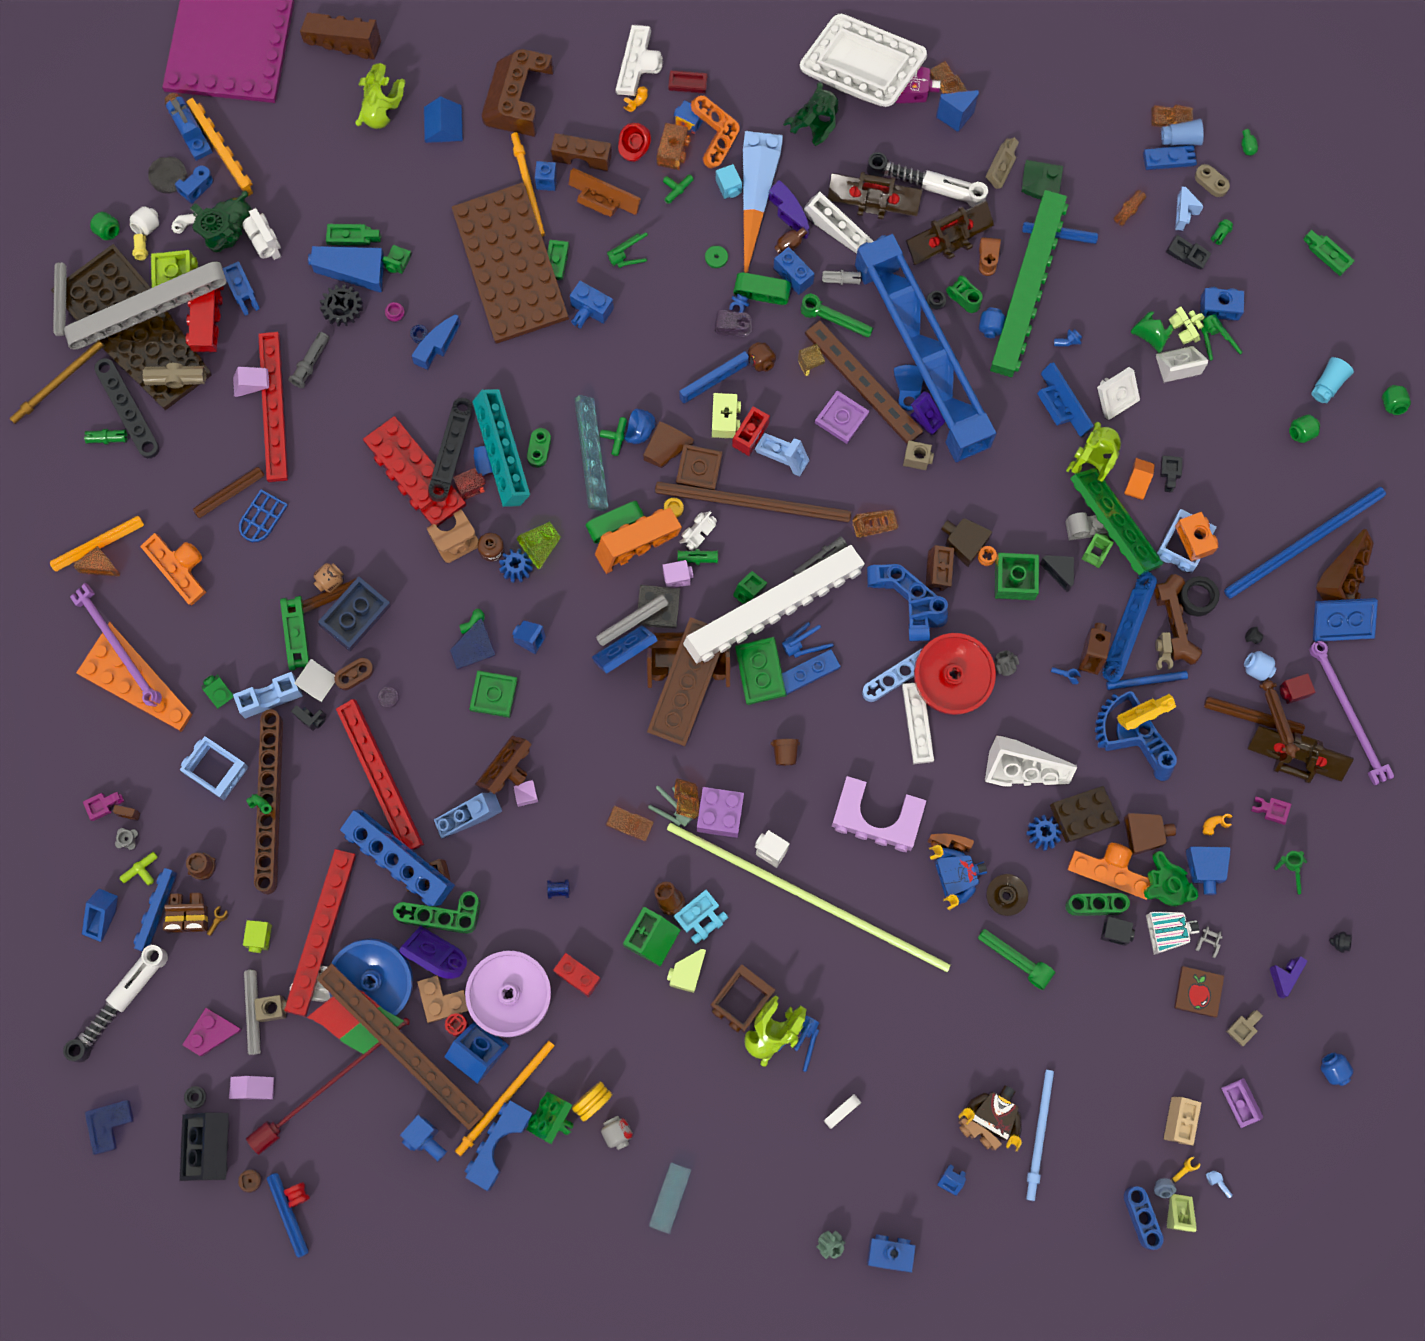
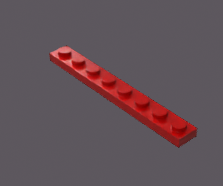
(273, 408)
(378, 774)
(320, 933)

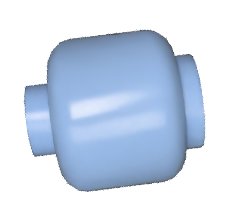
(1260, 665)

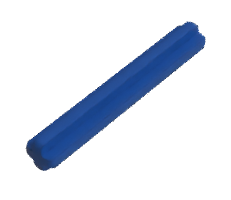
(1066, 233)
(287, 1215)

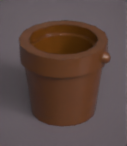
(785, 751)
(200, 866)
(669, 898)

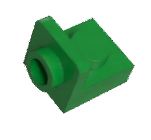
(397, 259)
(749, 587)

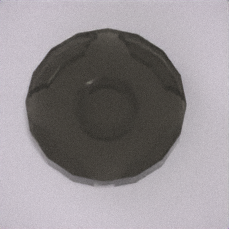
(165, 173)

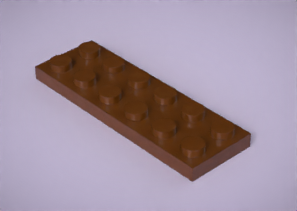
(682, 692)

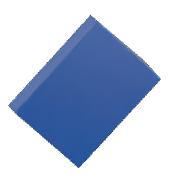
(957, 108)
(443, 121)

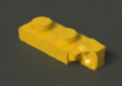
(1146, 711)

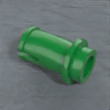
(1224, 227)

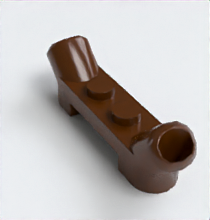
(1166, 595)

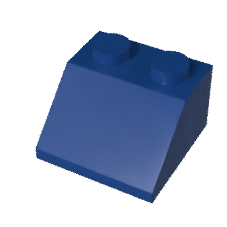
(476, 1052)

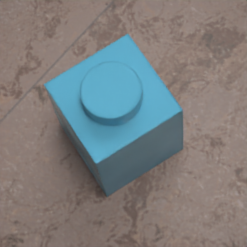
(729, 181)

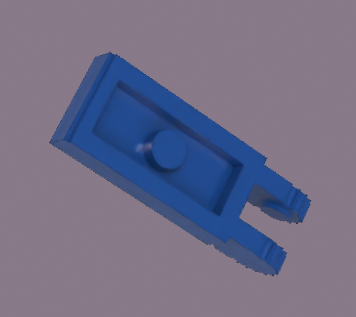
(240, 286)

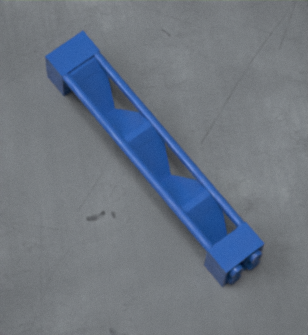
(967, 424)

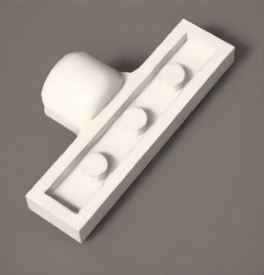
(637, 61)

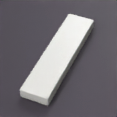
(917, 725)

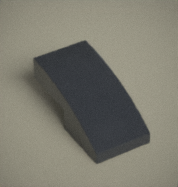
(1187, 253)

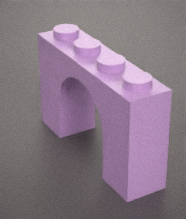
(900, 834)

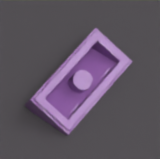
(1242, 1102)

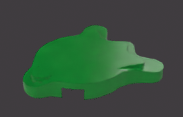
(1169, 883)

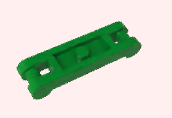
(294, 632)

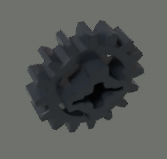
(338, 313)

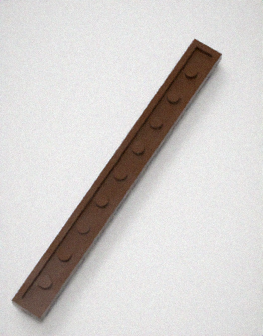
(400, 1046)

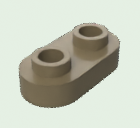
(1211, 181)

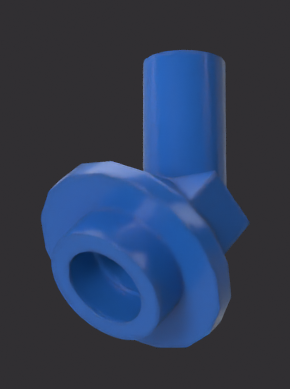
(1073, 337)

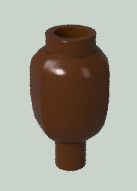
(790, 239)

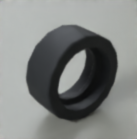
(1207, 584)

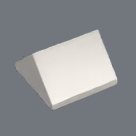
(1181, 363)

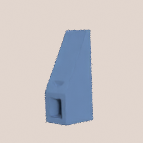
(468, 814)

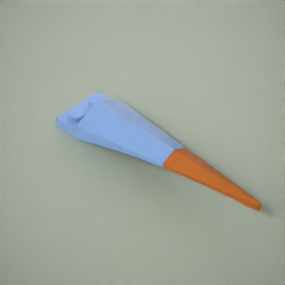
(760, 163)

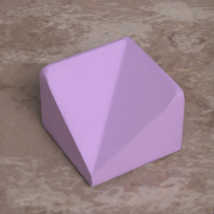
(525, 793)

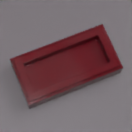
(687, 81)

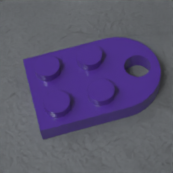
(434, 954)

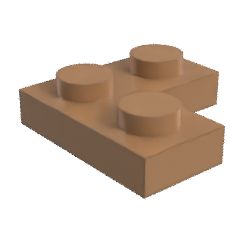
(436, 1004)

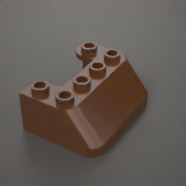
(503, 104)

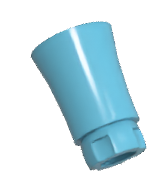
(1332, 379)

